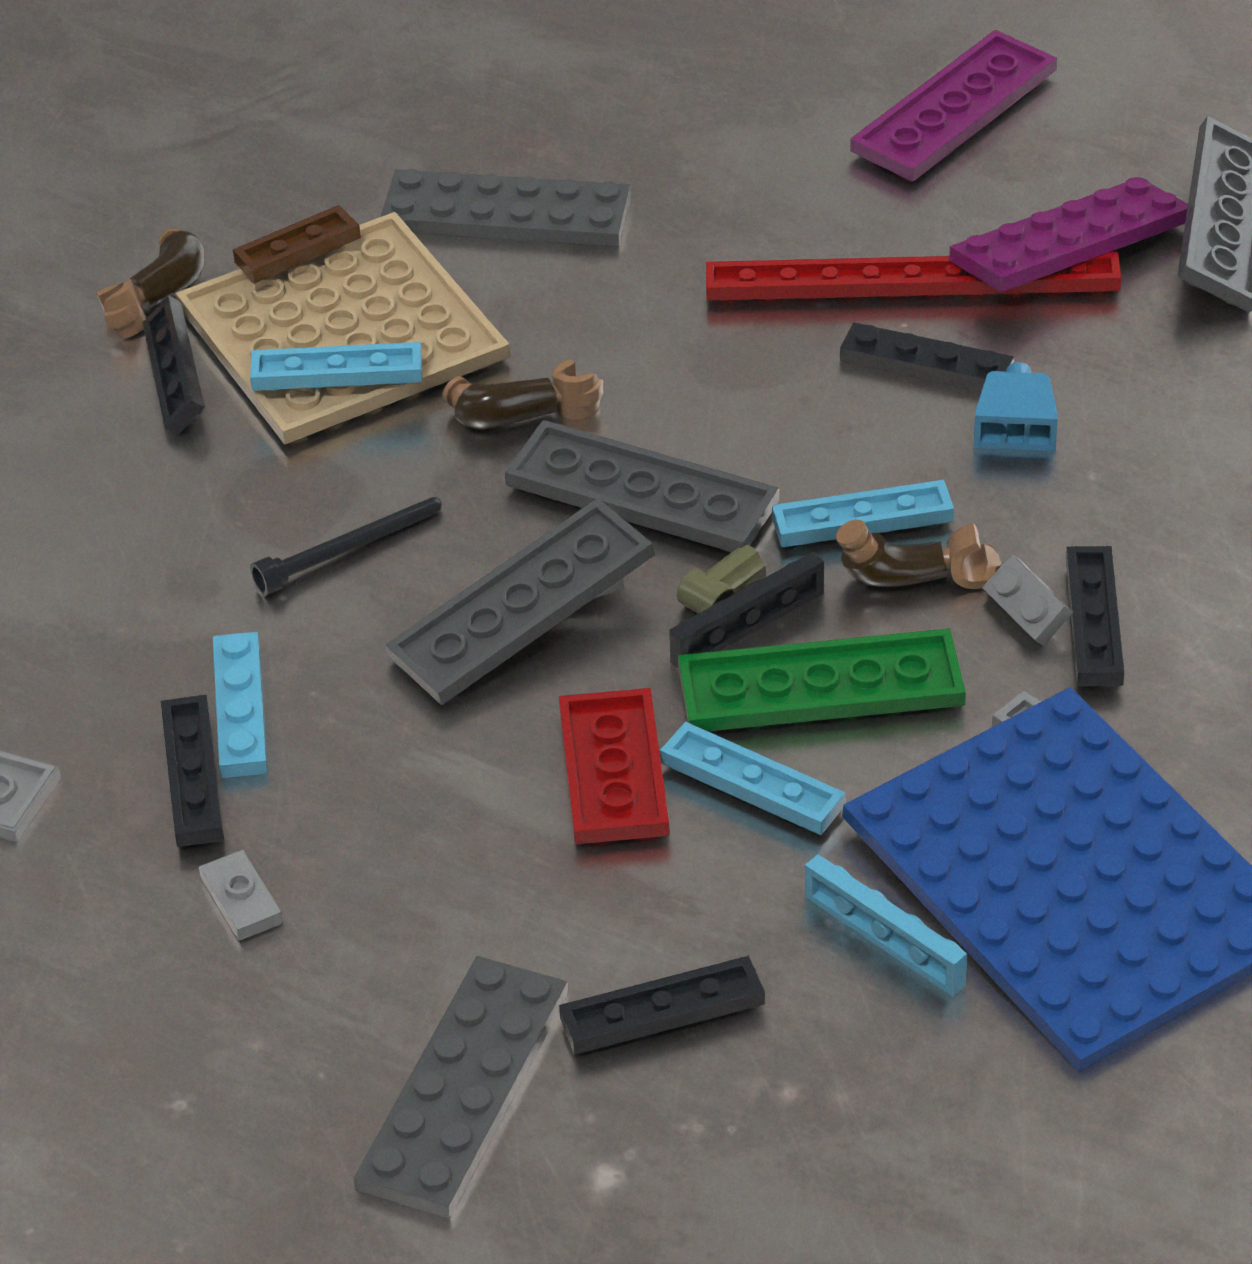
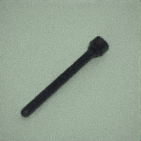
(271, 573)

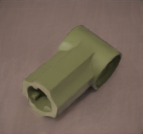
(732, 574)

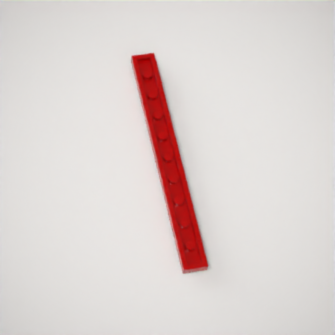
(888, 278)

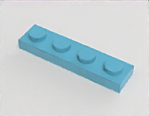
(336, 366)
(879, 509)
(239, 705)
(753, 778)
(886, 925)

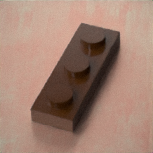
(296, 243)

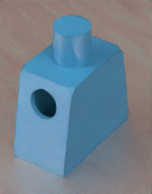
(1016, 411)

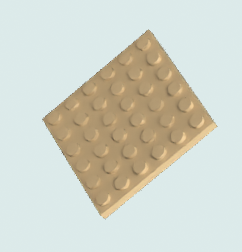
(355, 295)

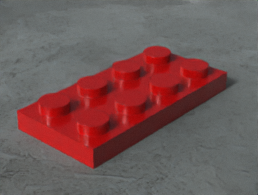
(613, 766)

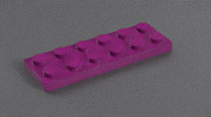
(953, 105)
(1069, 234)

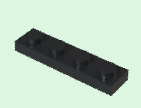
(921, 356)
(173, 365)
(749, 609)
(1094, 616)
(192, 771)
(661, 1004)

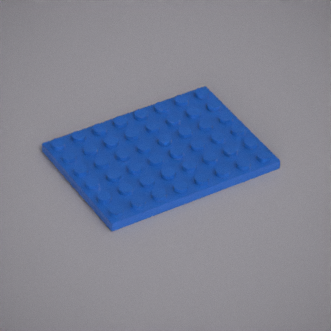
(1068, 875)

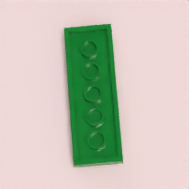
(821, 680)

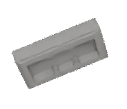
(240, 895)

